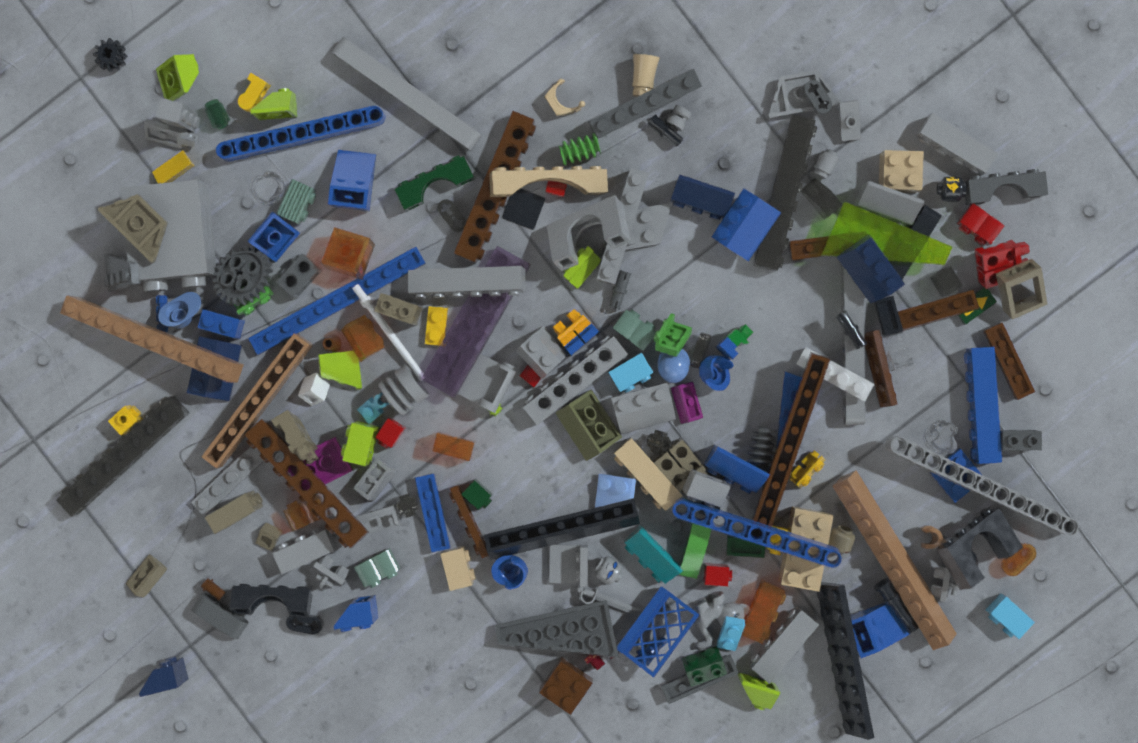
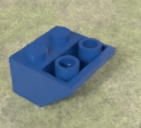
(360, 613)

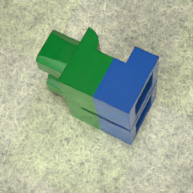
(732, 340)

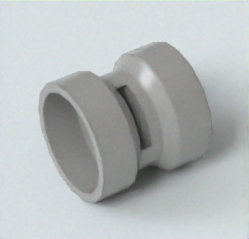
(679, 117)

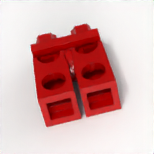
(997, 259)

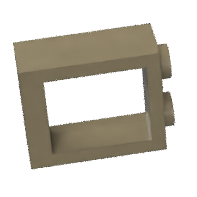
(1009, 278)
(398, 309)
(234, 511)

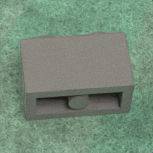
(706, 488)

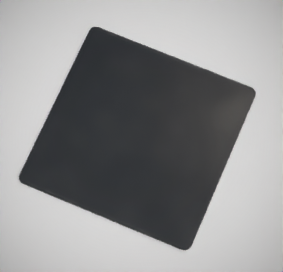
(524, 208)

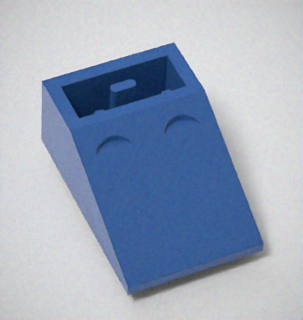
(352, 180)
(876, 629)

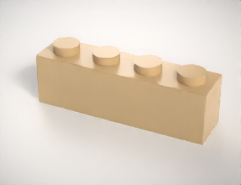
(648, 474)

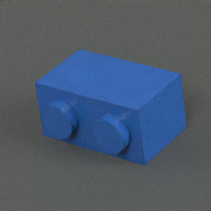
(221, 324)

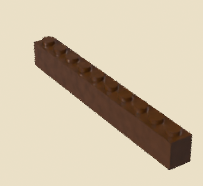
(790, 440)

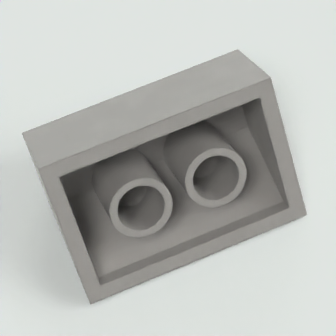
(889, 203)
(643, 408)

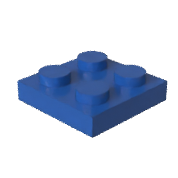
(953, 490)

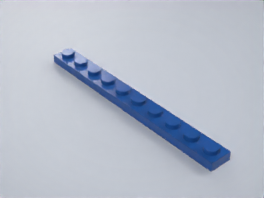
(336, 301)

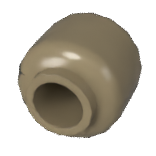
(842, 538)

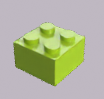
(360, 443)

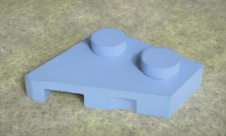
(614, 489)

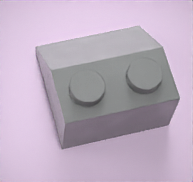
(542, 352)

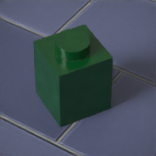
(478, 495)

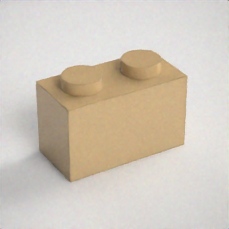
(457, 568)

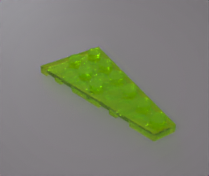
(893, 239)

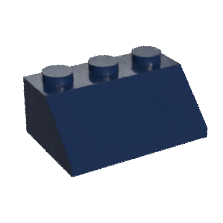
(701, 197)
(870, 269)
(208, 385)

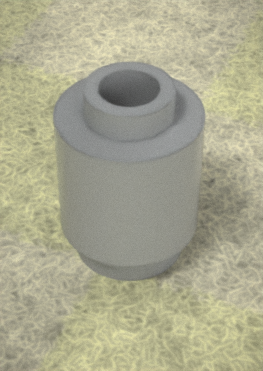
(825, 163)

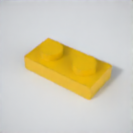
(436, 325)

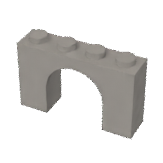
(565, 231)

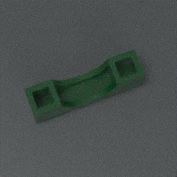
(412, 193)

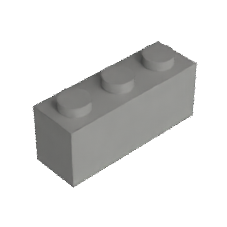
(177, 115)
(304, 550)

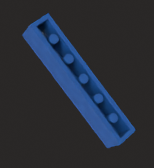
(983, 405)

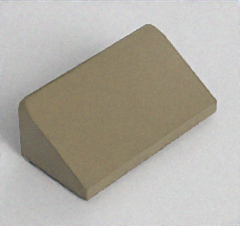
(146, 576)

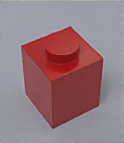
(390, 433)
(717, 574)

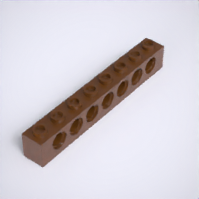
(516, 122)
(264, 430)

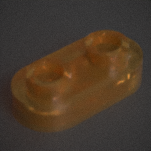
(1019, 561)

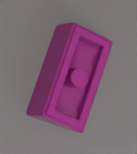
(686, 402)

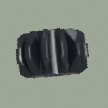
(116, 56)

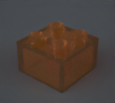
(348, 253)

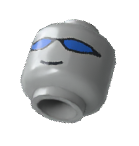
(608, 570)

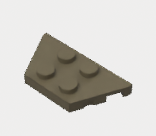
(138, 224)

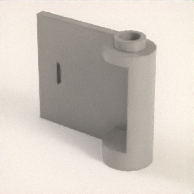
(487, 382)

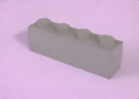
(956, 144)
(783, 645)

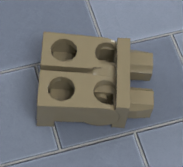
(296, 436)
(679, 473)

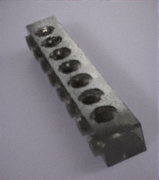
(75, 505)

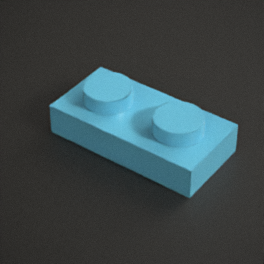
(730, 633)

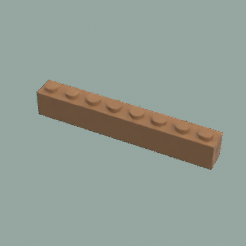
(257, 400)

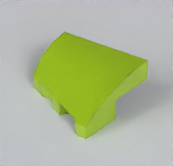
(341, 367)

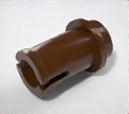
(213, 589)

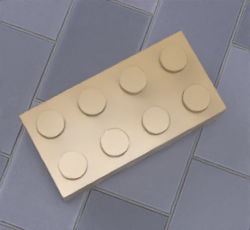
(799, 571)

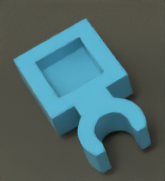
(372, 408)

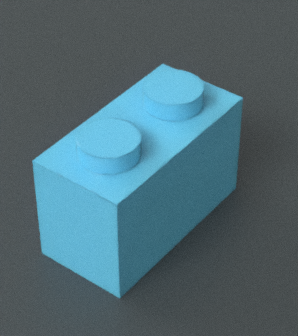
(630, 373)
(1010, 616)

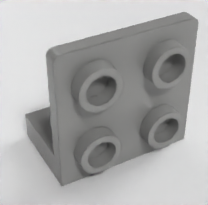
(568, 564)

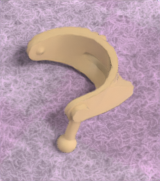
(559, 109)

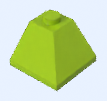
(177, 75)
(276, 106)
(759, 691)

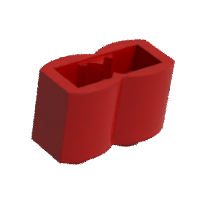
(980, 225)

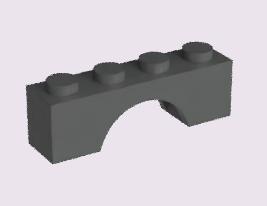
(1029, 185)

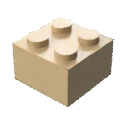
(901, 170)

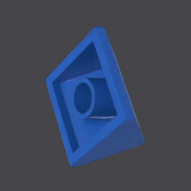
(274, 236)

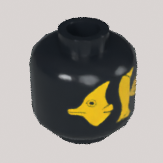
(951, 189)

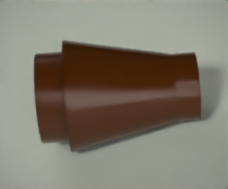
(336, 343)

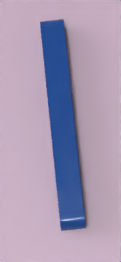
(292, 130)
(763, 539)

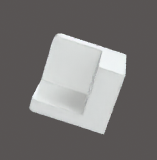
(314, 389)

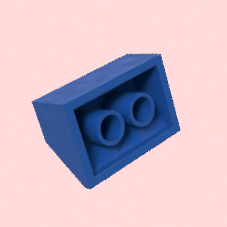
(746, 224)
(735, 470)

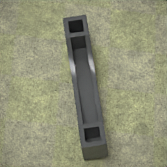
(645, 103)

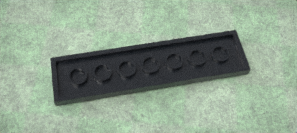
(845, 660)

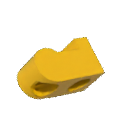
(254, 93)

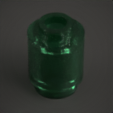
(217, 114)

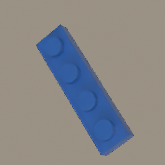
(432, 512)

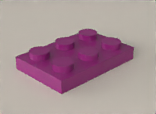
(328, 465)

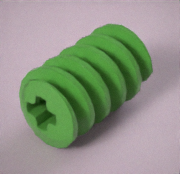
(579, 149)

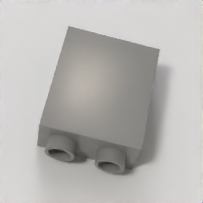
(188, 240)

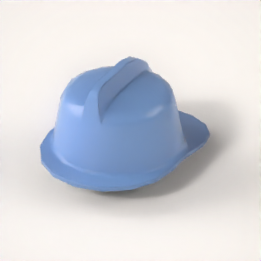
(180, 311)

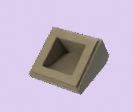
(268, 536)

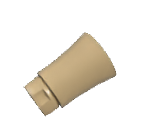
(644, 73)

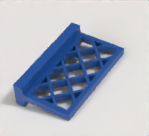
(645, 619)

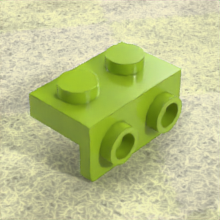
(587, 263)

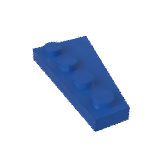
(789, 390)

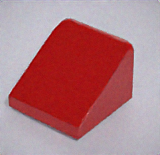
(556, 188)

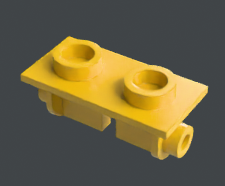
(813, 464)

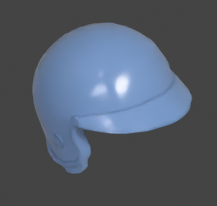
(673, 368)

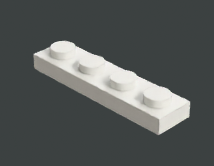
(842, 377)

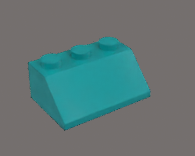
(652, 555)

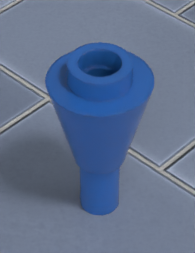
(650, 650)

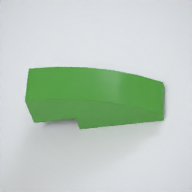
(694, 550)

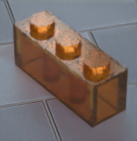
(763, 611)

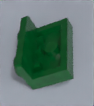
(704, 666)

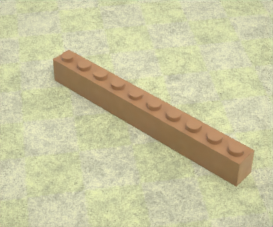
(152, 339)
(894, 560)

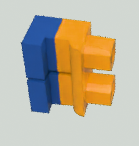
(581, 326)

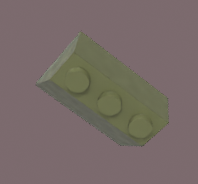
(588, 425)

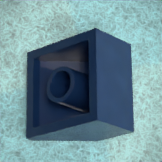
(167, 676)

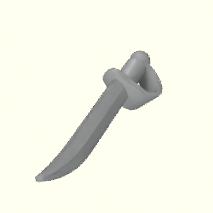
(600, 597)

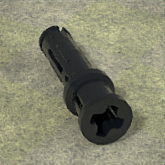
(892, 599)

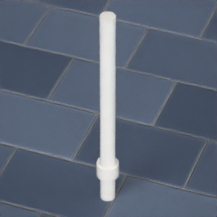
(366, 301)

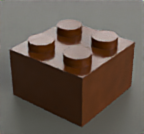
(566, 685)

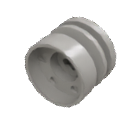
(403, 390)

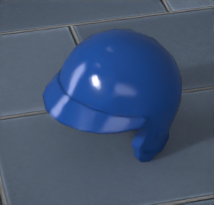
(715, 372)
(509, 571)

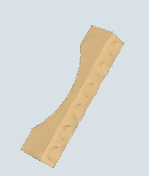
(588, 181)

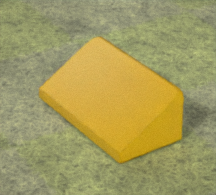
(173, 168)

